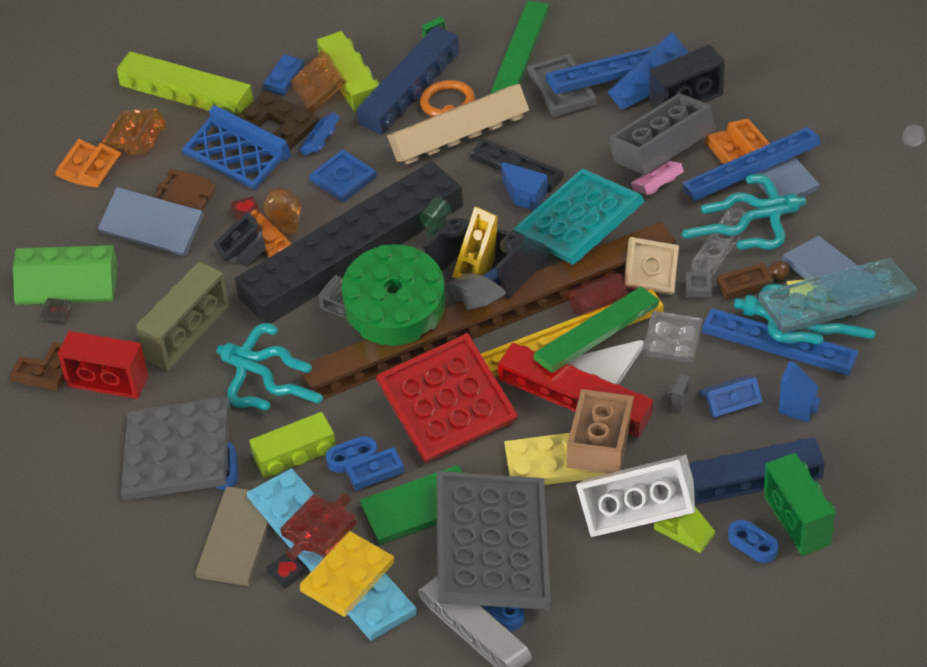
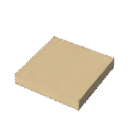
(651, 265)

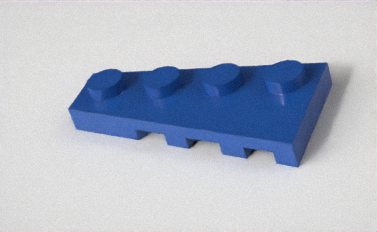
(635, 84)

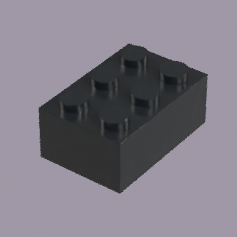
(693, 74)

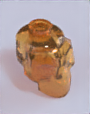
(283, 209)

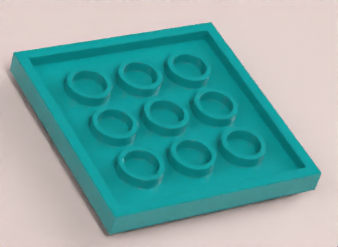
(579, 215)

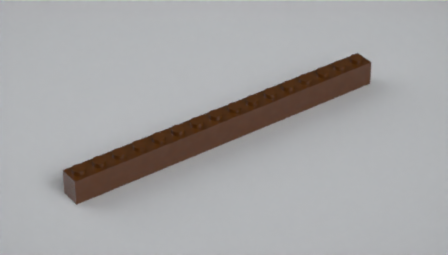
(542, 291)

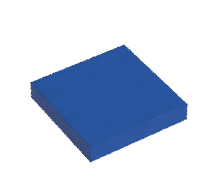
(343, 175)

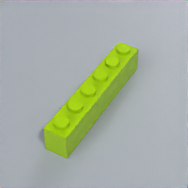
(183, 84)

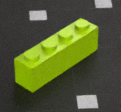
(358, 77)

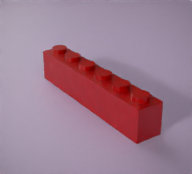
(565, 384)

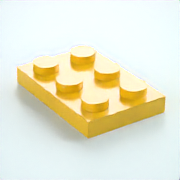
(347, 573)

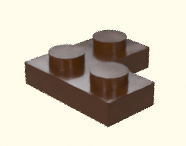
(40, 373)

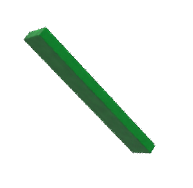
(521, 45)
(596, 329)

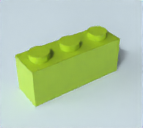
(292, 445)

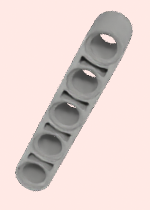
(478, 629)

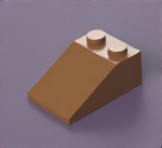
(599, 432)

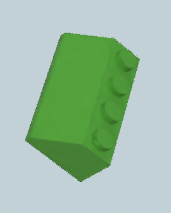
(64, 274)

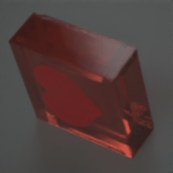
(241, 206)

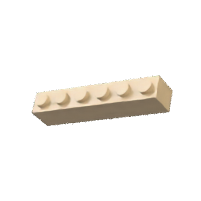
(458, 123)

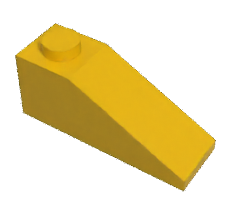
(478, 245)

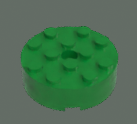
(393, 294)

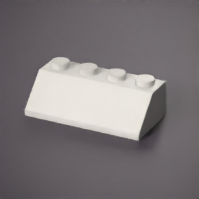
(637, 495)

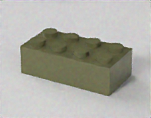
(182, 315)

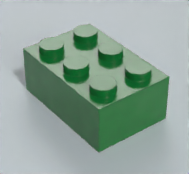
(799, 504)

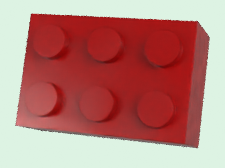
(103, 364)

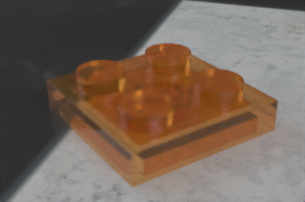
(318, 81)

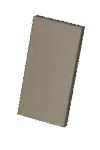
(233, 540)

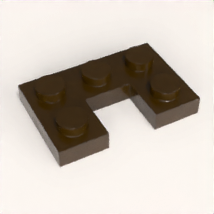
(294, 120)

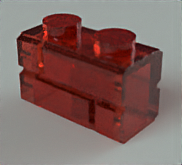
(597, 294)

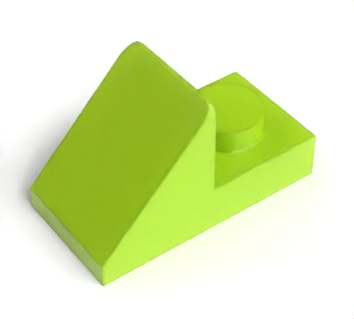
(687, 529)

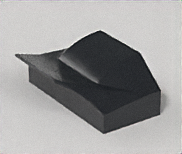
(242, 241)

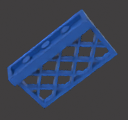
(250, 135)

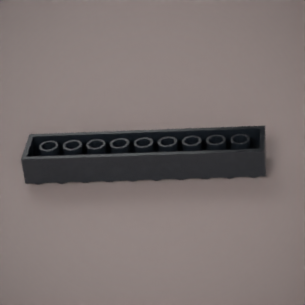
(311, 262)

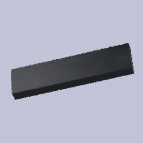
(494, 155)

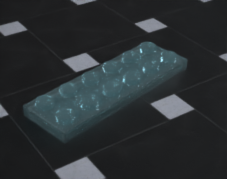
(837, 295)

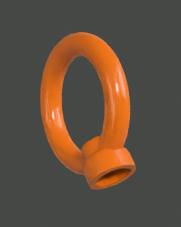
(444, 85)

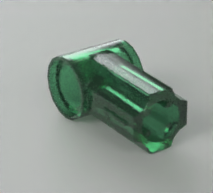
(435, 216)

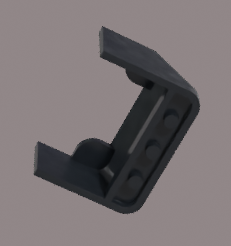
(520, 254)

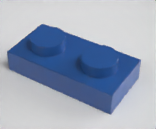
(285, 70)
(322, 130)
(374, 468)

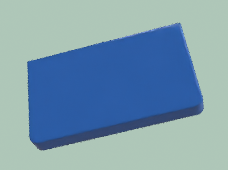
(732, 395)

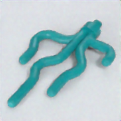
(772, 207)
(752, 306)
(243, 359)

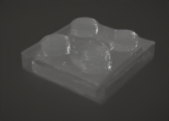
(672, 337)

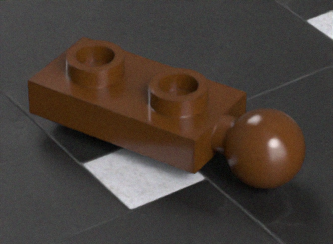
(751, 278)

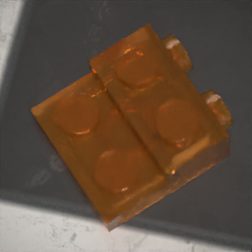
(135, 131)

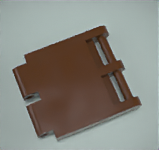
(186, 189)

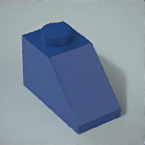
(524, 186)
(798, 394)

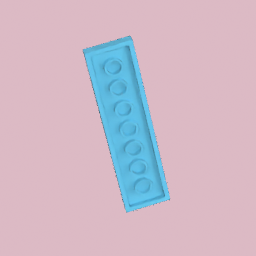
(382, 605)

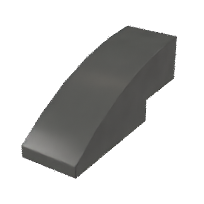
(473, 290)

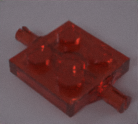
(318, 526)

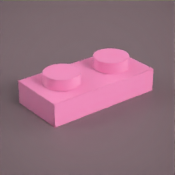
(662, 174)

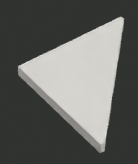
(611, 362)

